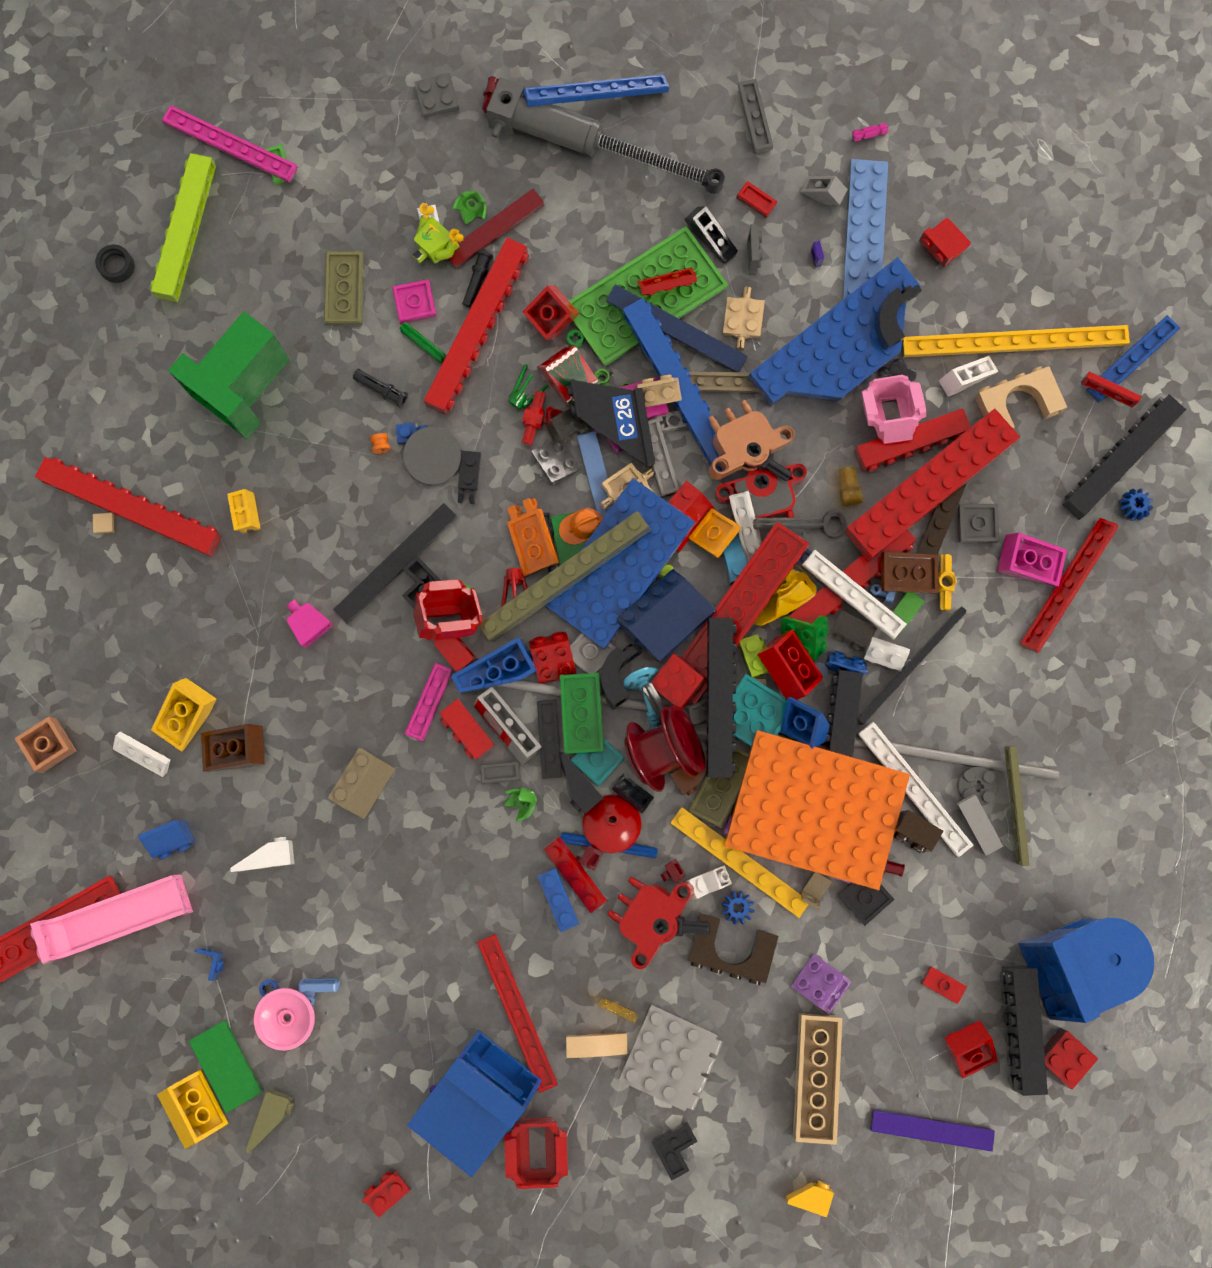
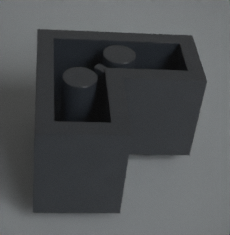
(420, 574)

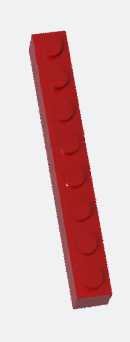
(860, 572)

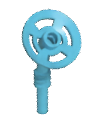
(639, 677)

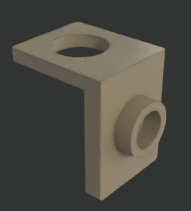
(815, 889)

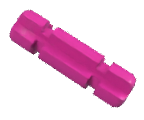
(870, 131)

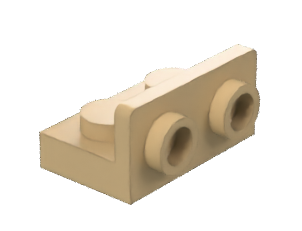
(660, 391)

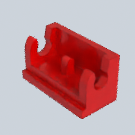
(455, 652)

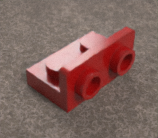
(386, 1193)

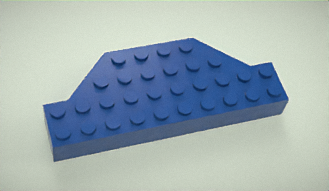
(838, 347)

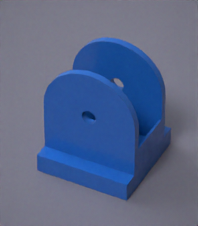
(1089, 967)

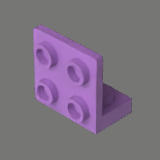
(821, 984)

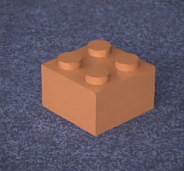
(45, 744)

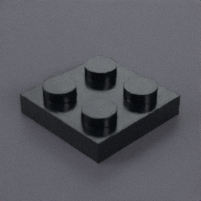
(865, 901)

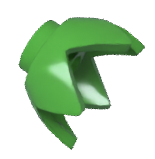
(470, 210)
(522, 799)

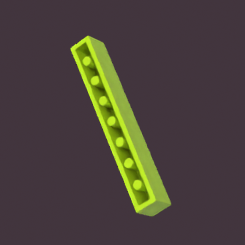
(183, 228)

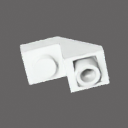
(710, 882)

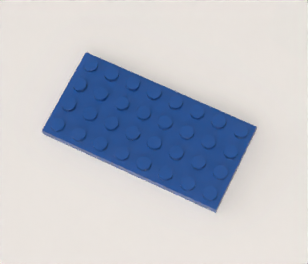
(616, 585)

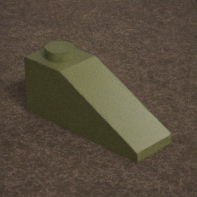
(272, 1112)

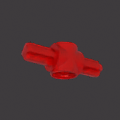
(533, 418)

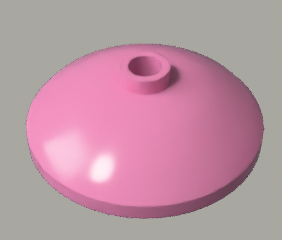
(271, 1021)

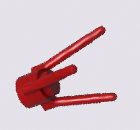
(513, 577)

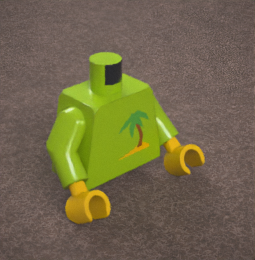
(433, 239)

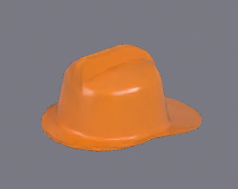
(579, 526)

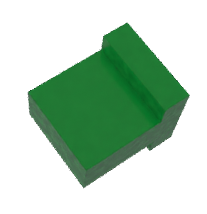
(233, 373)

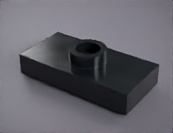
(632, 793)

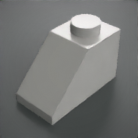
(824, 189)

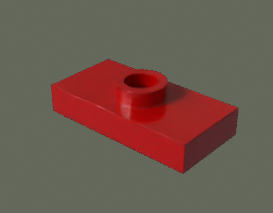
(944, 985)

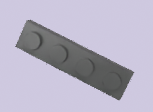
(755, 115)

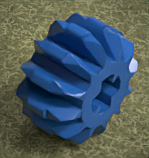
(1129, 501)
(745, 905)

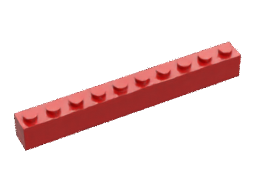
(476, 326)
(128, 506)

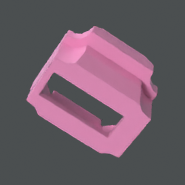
(909, 403)

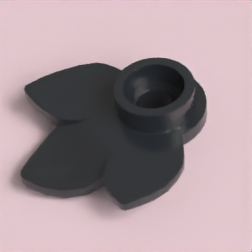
(897, 367)

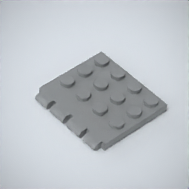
(670, 1058)

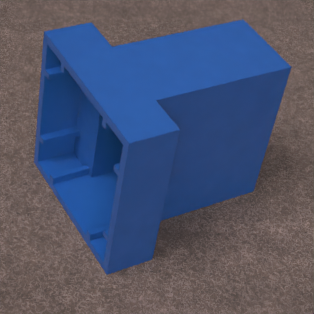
(475, 1103)

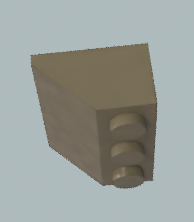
(361, 783)

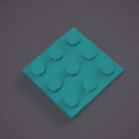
(757, 709)

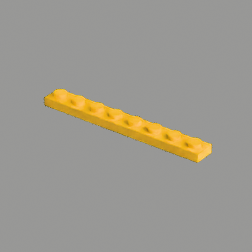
(739, 862)

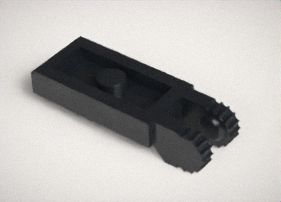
(469, 475)

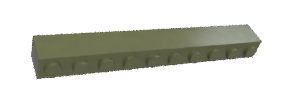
(565, 576)

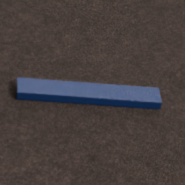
(1138, 354)

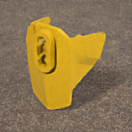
(792, 594)

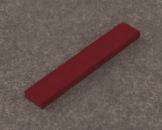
(496, 227)

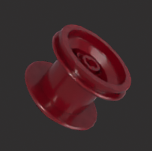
(664, 748)

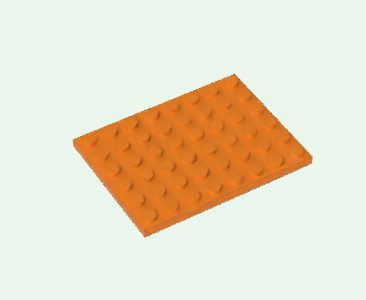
(817, 810)

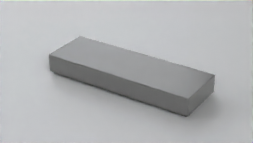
(980, 824)

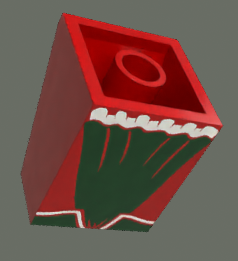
(563, 367)

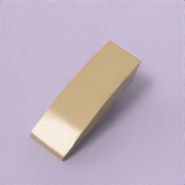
(596, 1045)

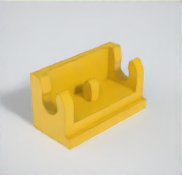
(243, 510)

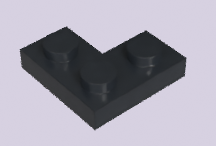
(669, 1148)

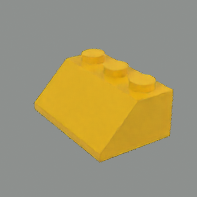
(192, 1109)

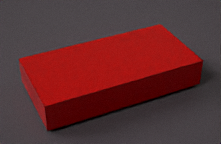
(756, 199)

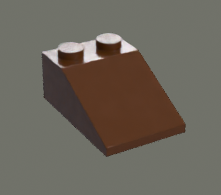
(233, 748)

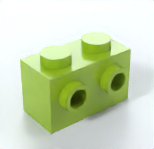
(749, 648)

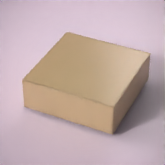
(103, 523)

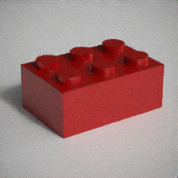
(790, 665)

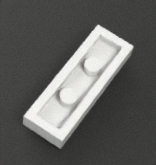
(141, 754)

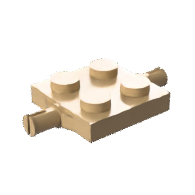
(743, 318)
(617, 483)

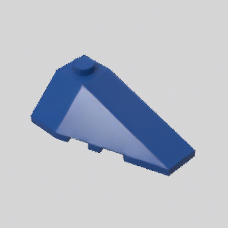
(502, 666)

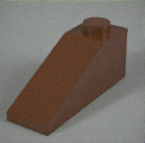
(686, 783)

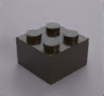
(917, 832)

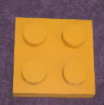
(714, 533)

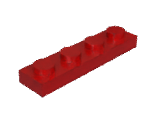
(575, 874)

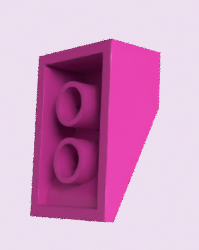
(1032, 559)

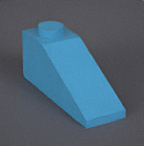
(734, 559)

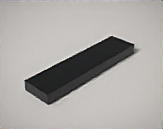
(549, 739)

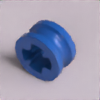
(267, 982)

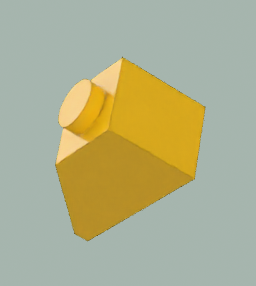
(812, 1198)

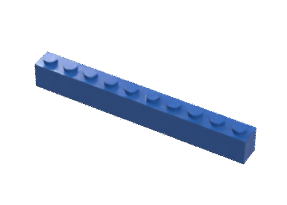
(667, 362)

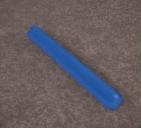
(636, 849)

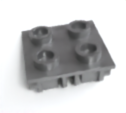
(555, 461)

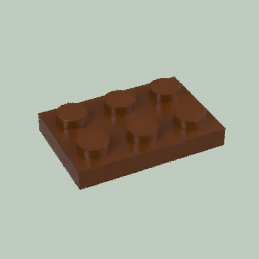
(909, 573)

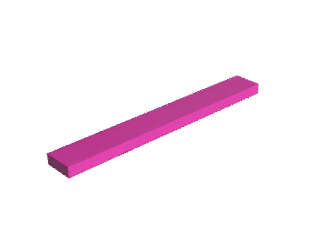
(230, 144)

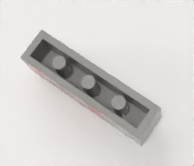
(507, 725)

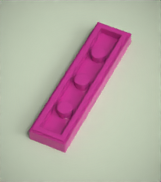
(429, 702)

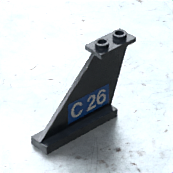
(616, 415)

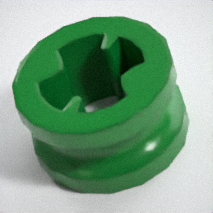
(571, 334)

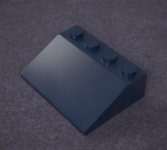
(665, 615)

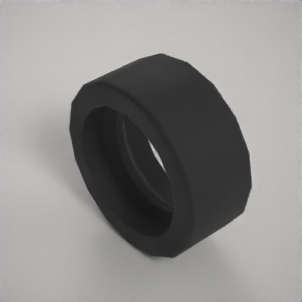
(109, 251)

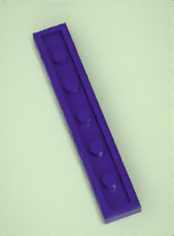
(932, 1130)

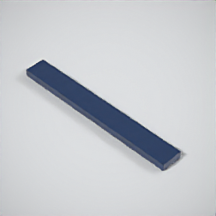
(684, 332)

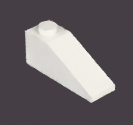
(967, 375)
(270, 855)

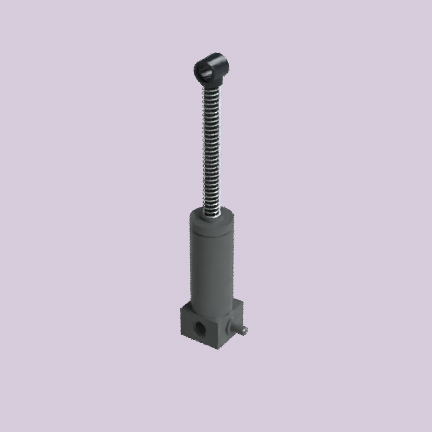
(577, 132)

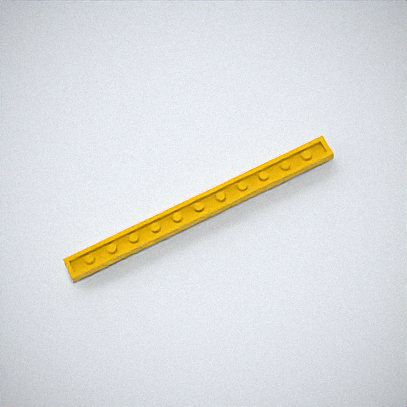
(1015, 341)

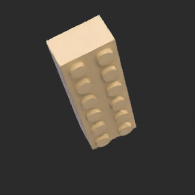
(817, 1078)

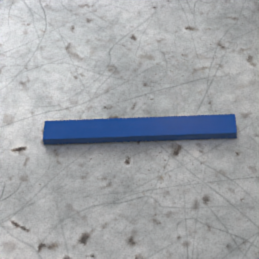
(595, 90)

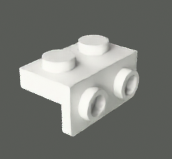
(886, 654)

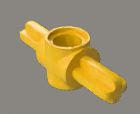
(946, 572)

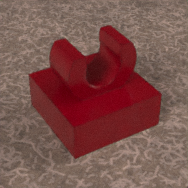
(590, 857)
(673, 871)

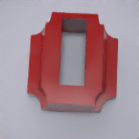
(447, 599)
(518, 1155)

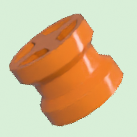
(379, 443)

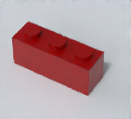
(466, 730)

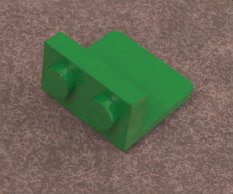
(811, 635)

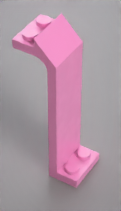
(111, 918)

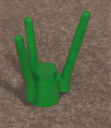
(517, 397)

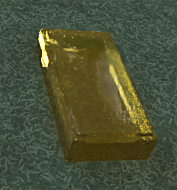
(618, 1010)

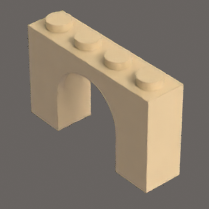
(1038, 383)

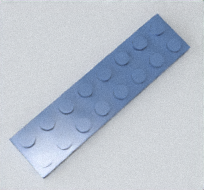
(865, 222)

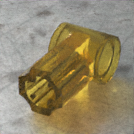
(850, 490)

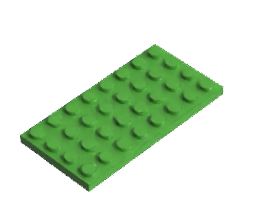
(605, 325)

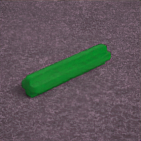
(422, 342)

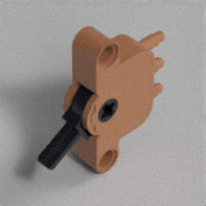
(744, 435)

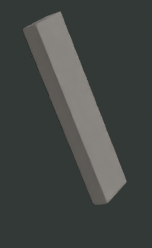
(663, 466)

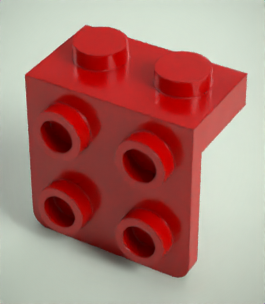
(944, 241)
(552, 656)

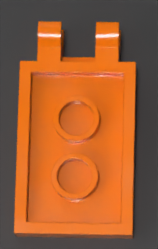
(531, 538)

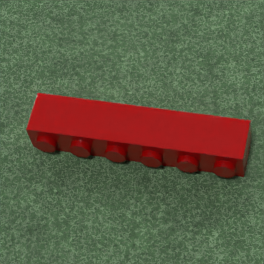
(926, 435)

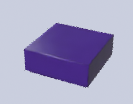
(817, 253)

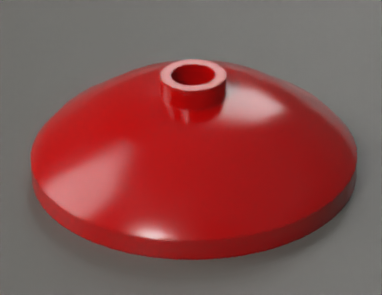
(612, 836)

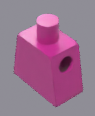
(306, 623)

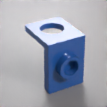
(217, 964)

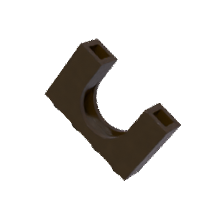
(754, 967)

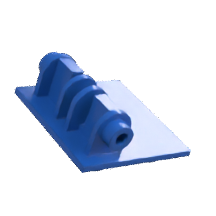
(838, 659)

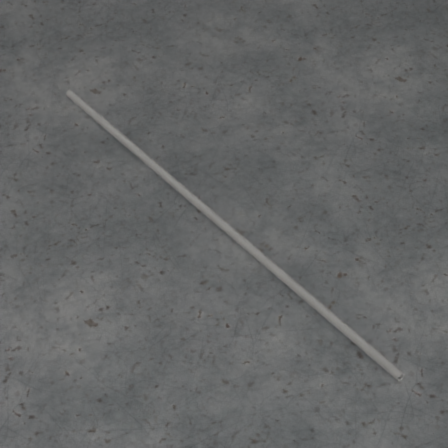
(901, 748)

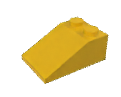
(183, 713)

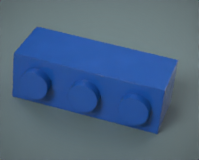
(558, 900)

